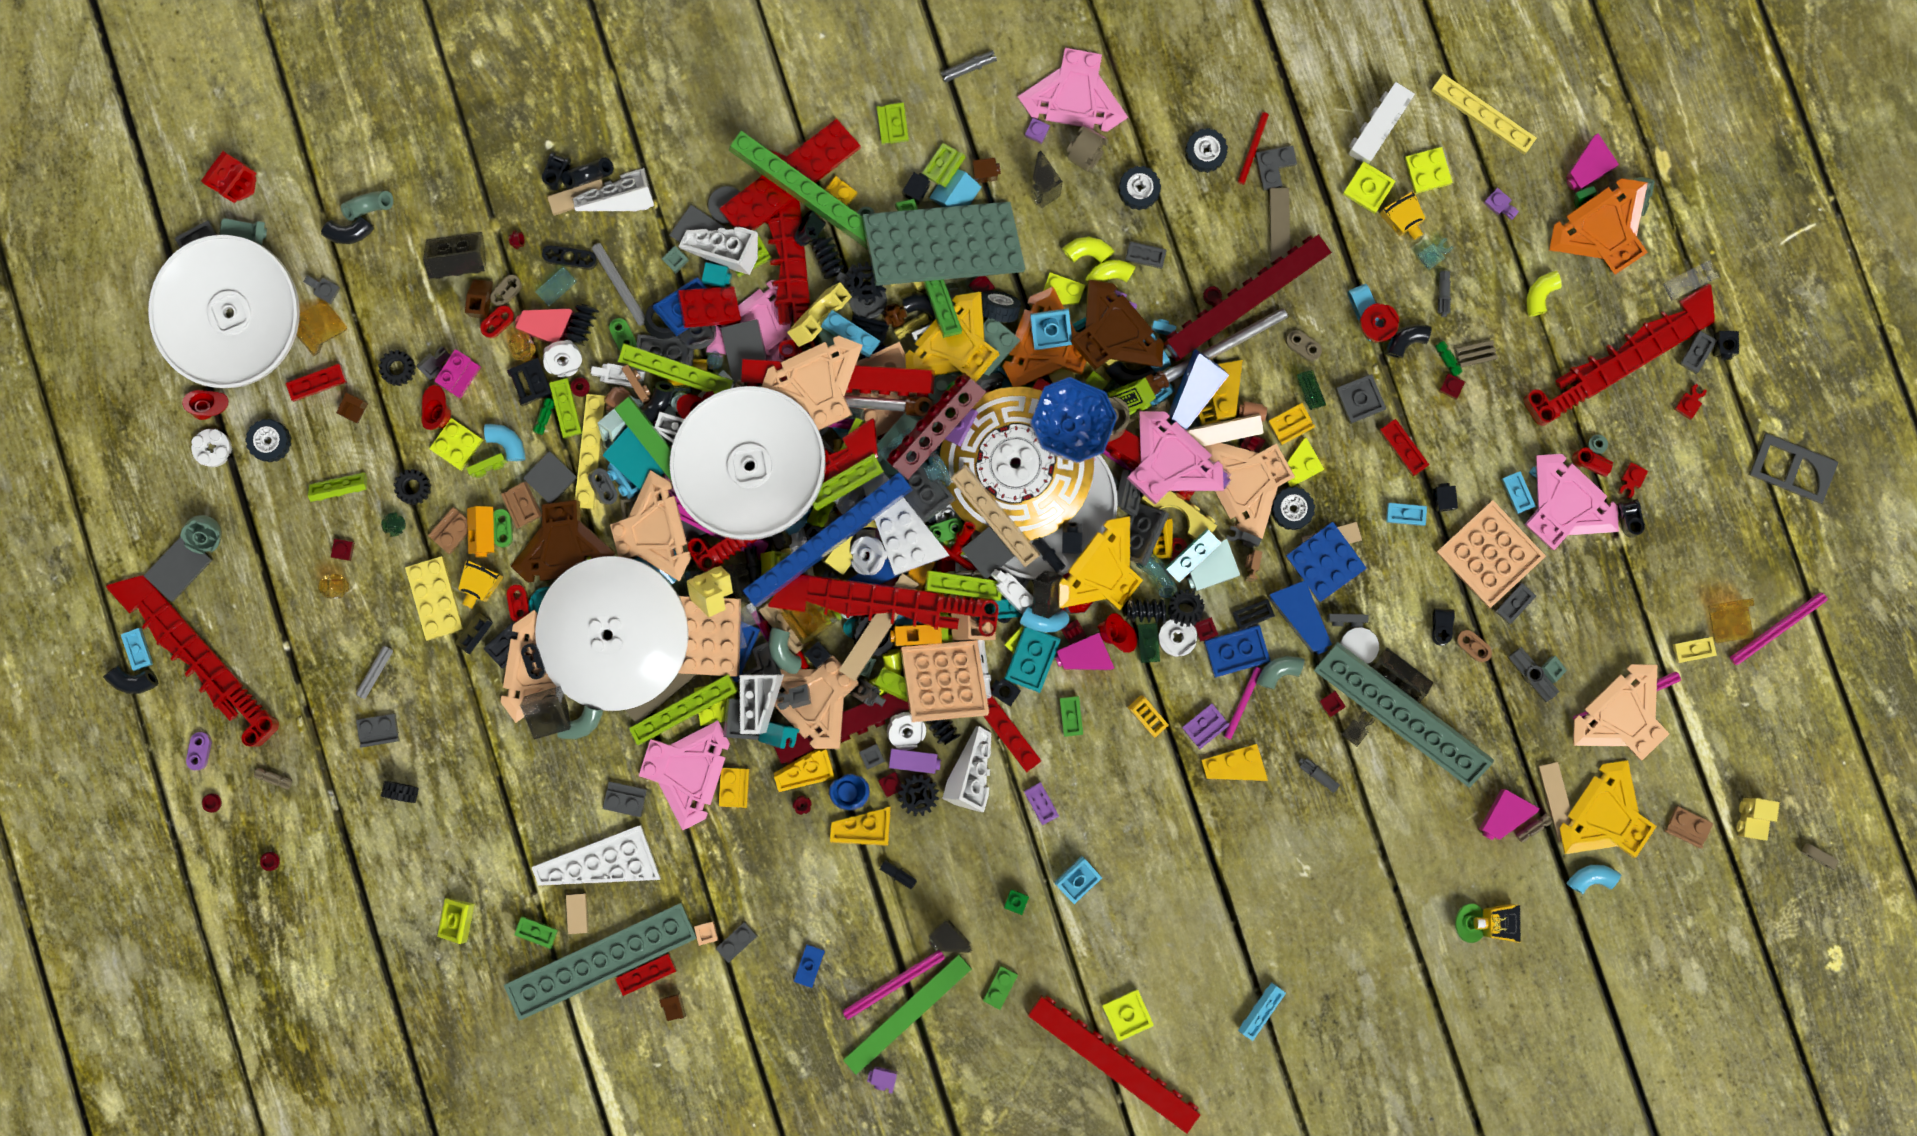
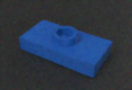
(809, 966)

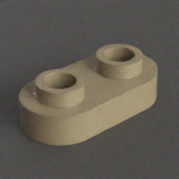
(1303, 346)

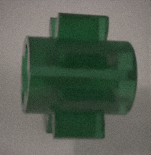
(393, 524)

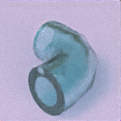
(1162, 578)

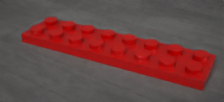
(812, 159)

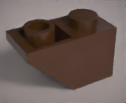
(479, 299)

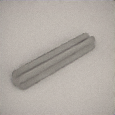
(374, 672)

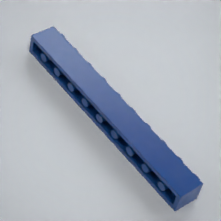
(827, 540)

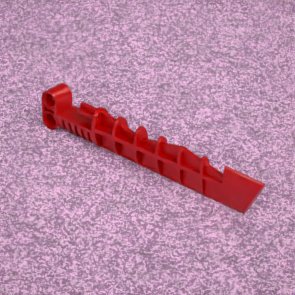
(793, 278)
(1644, 346)
(860, 445)
(868, 599)
(183, 642)

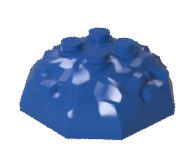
(1073, 420)

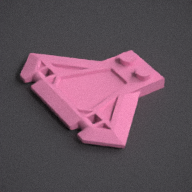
(1075, 94)
(760, 308)
(1172, 460)
(1568, 503)
(687, 771)

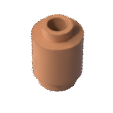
(1251, 408)

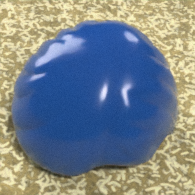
(849, 792)

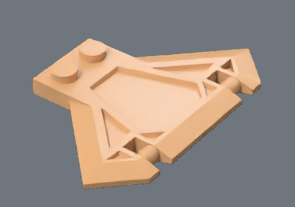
(818, 380)
(1252, 483)
(654, 529)
(516, 674)
(827, 694)
(1624, 714)

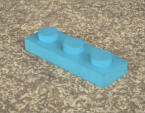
(842, 327)
(1261, 1011)

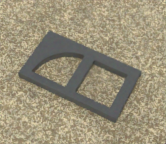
(1823, 467)

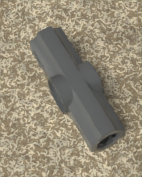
(1541, 684)

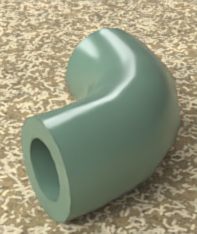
(366, 203)
(780, 652)
(1278, 668)
(583, 725)

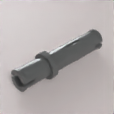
(968, 66)

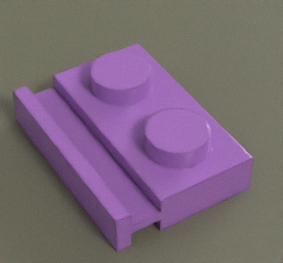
(1205, 726)

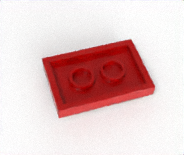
(709, 307)

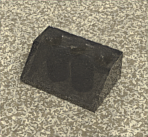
(1046, 182)
(454, 255)
(1402, 675)
(949, 938)

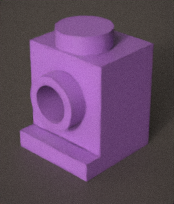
(882, 1079)

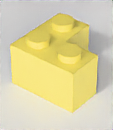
(709, 590)
(1756, 818)

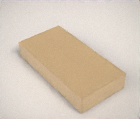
(577, 913)

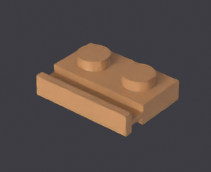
(633, 377)
(521, 505)
(450, 531)
(1253, 563)
(1688, 827)

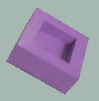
(1037, 131)

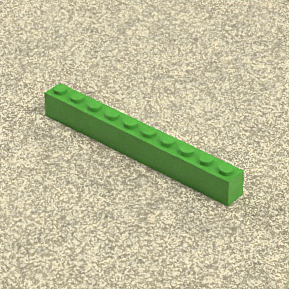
(799, 187)

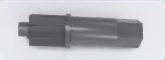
(1444, 298)
(1318, 774)

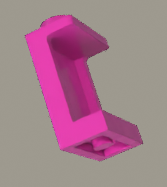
(457, 374)

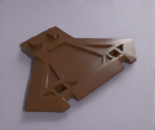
(1115, 330)
(559, 544)

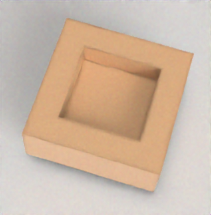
(706, 933)

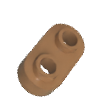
(1474, 644)

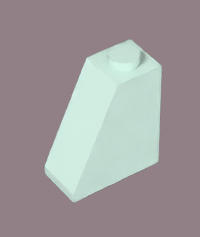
(612, 425)
(1214, 569)

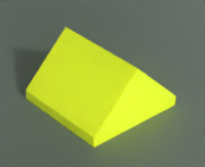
(455, 920)

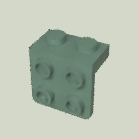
(253, 232)

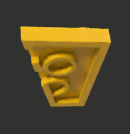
(1226, 397)
(1236, 765)
(805, 771)
(863, 829)

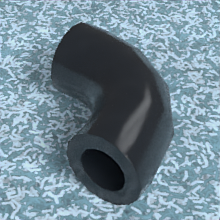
(587, 173)
(347, 234)
(918, 301)
(1405, 337)
(1125, 376)
(659, 401)
(131, 683)

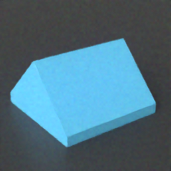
(958, 192)
(1051, 329)
(1077, 880)

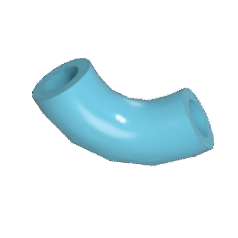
(507, 439)
(1044, 624)
(1594, 875)

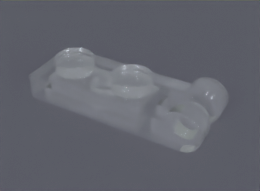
(1690, 280)

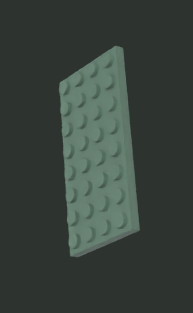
(943, 243)

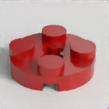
(1377, 333)

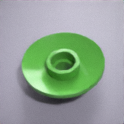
(1465, 923)

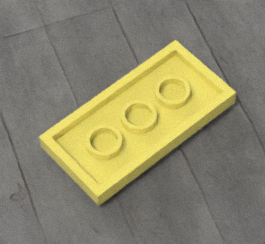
(434, 598)

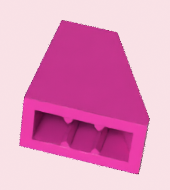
(1591, 165)
(1085, 655)
(1506, 815)

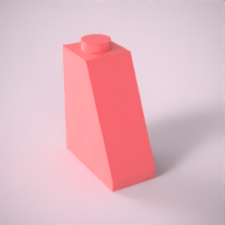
(545, 324)

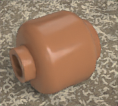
(615, 397)

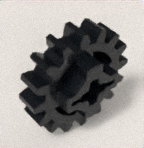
(858, 292)
(912, 803)

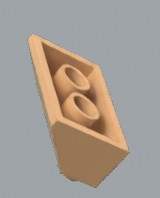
(969, 628)

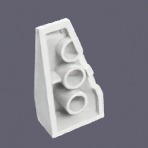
(626, 194)
(729, 248)
(968, 779)

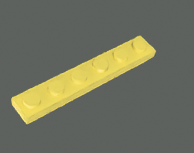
(1483, 114)
(589, 449)

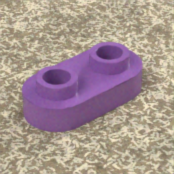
(200, 751)

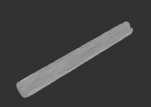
(619, 283)

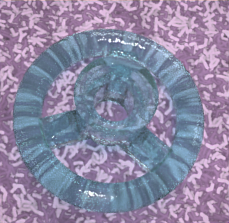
(937, 470)

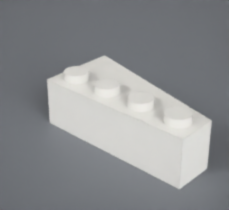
(1381, 124)

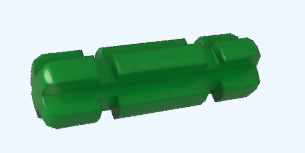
(1448, 358)
(543, 416)

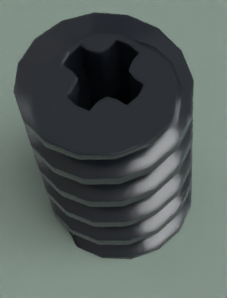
(827, 257)
(580, 323)
(1146, 610)
(943, 731)

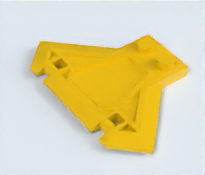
(957, 353)
(1102, 569)
(1607, 815)

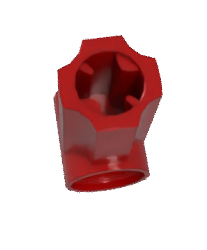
(1593, 462)

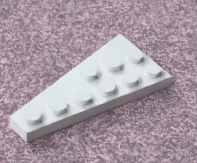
(904, 534)
(609, 860)

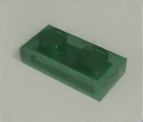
(1311, 390)
(1148, 643)

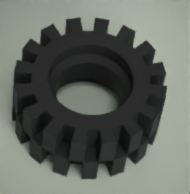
(386, 363)
(404, 478)
(1186, 617)
(399, 792)

